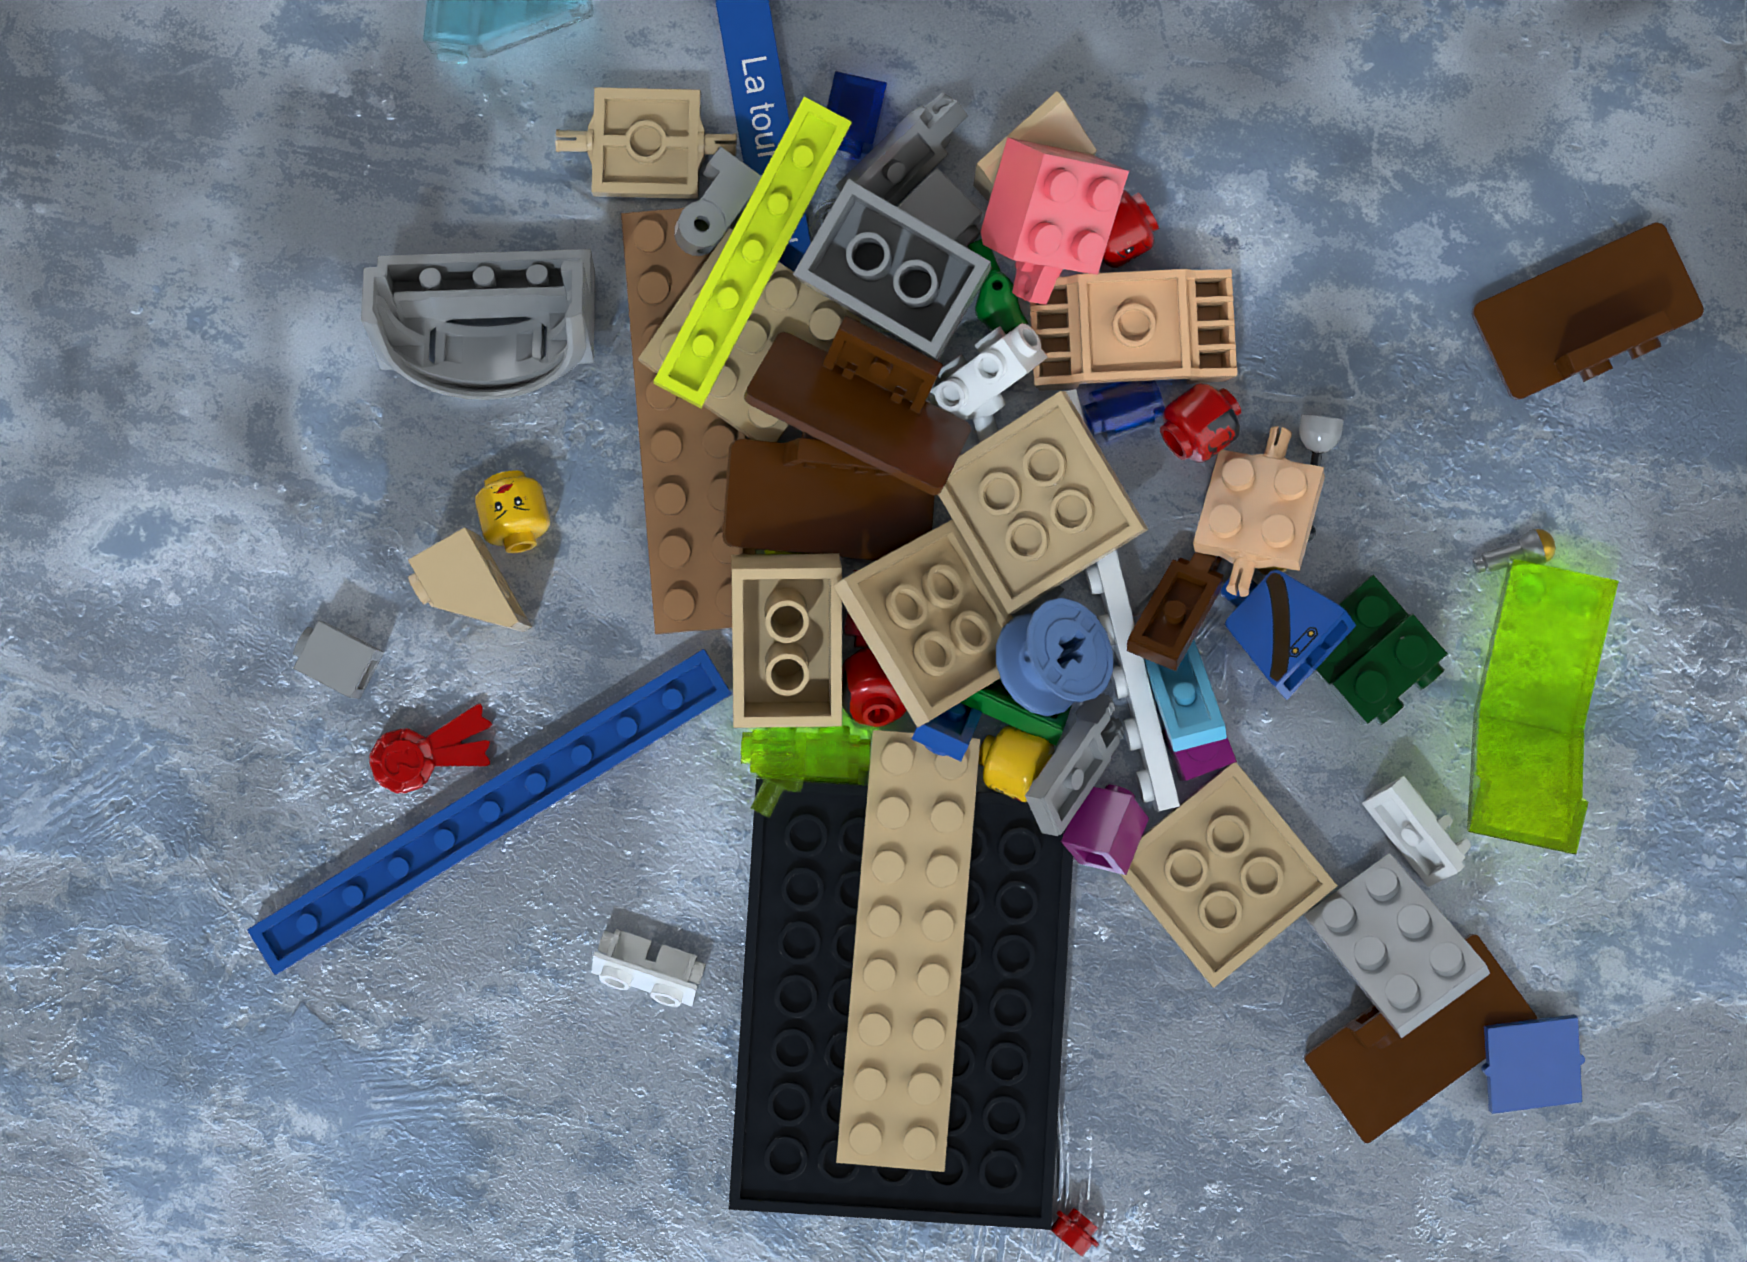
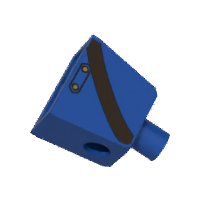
(1286, 628)

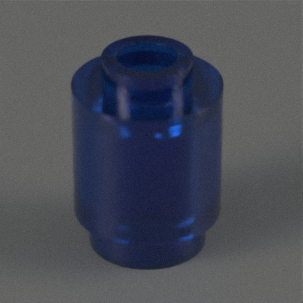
(1123, 408)

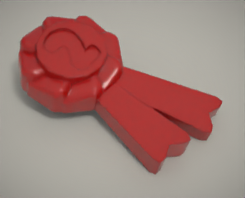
(406, 759)

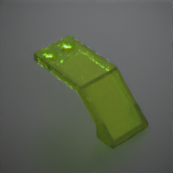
(1537, 705)

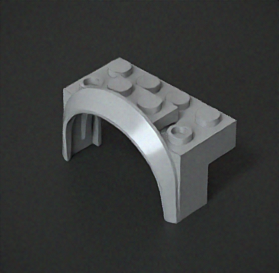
(420, 292)

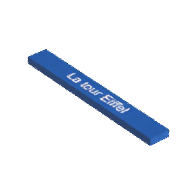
(758, 94)

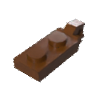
(1177, 610)

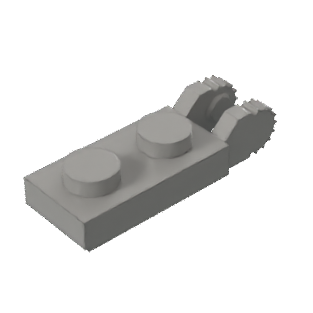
(1075, 765)

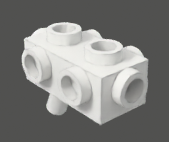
(976, 386)

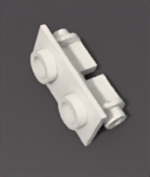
(627, 966)

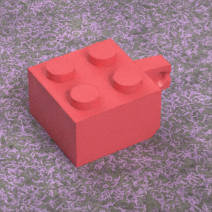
(1051, 213)

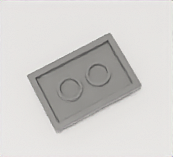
(1396, 945)

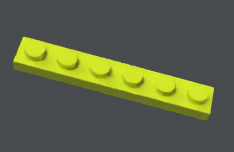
(752, 252)

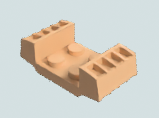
(1136, 328)

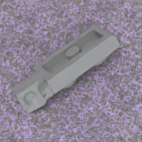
(908, 150)

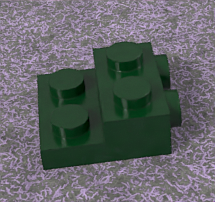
(1380, 655)

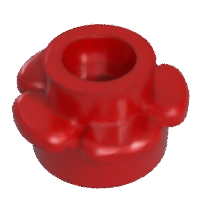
(1075, 1231)

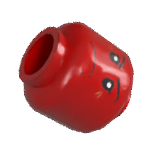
(1131, 231)

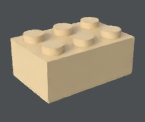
(786, 640)

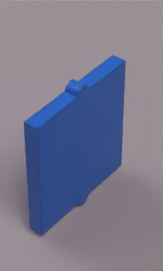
(1533, 1064)

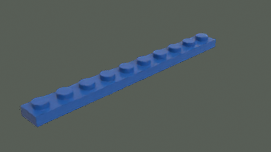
(489, 812)

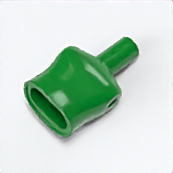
(996, 306)

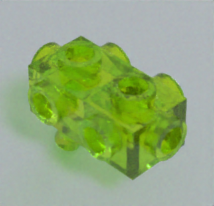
(791, 757)

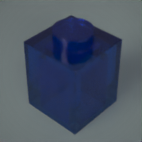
(863, 104)

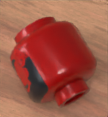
(1201, 423)
(867, 691)

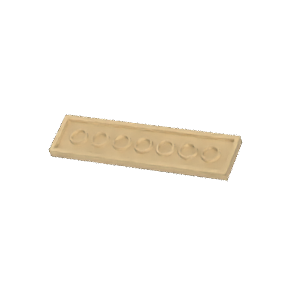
(907, 955)

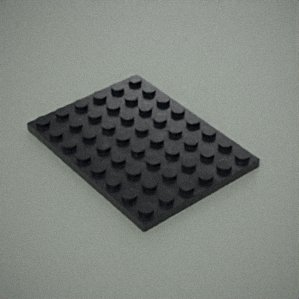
(798, 1014)

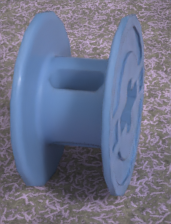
(1054, 657)

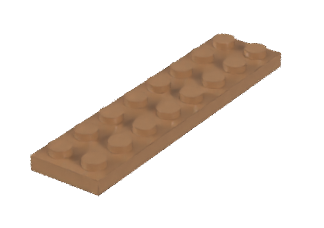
(680, 446)

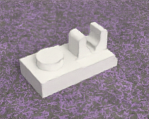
(1417, 831)

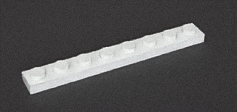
(1131, 679)

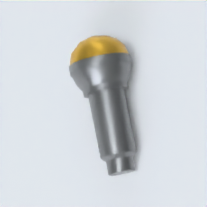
(1534, 547)

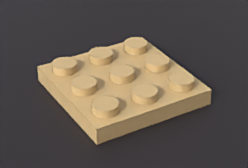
(783, 307)
(1039, 503)
(928, 620)
(1225, 874)

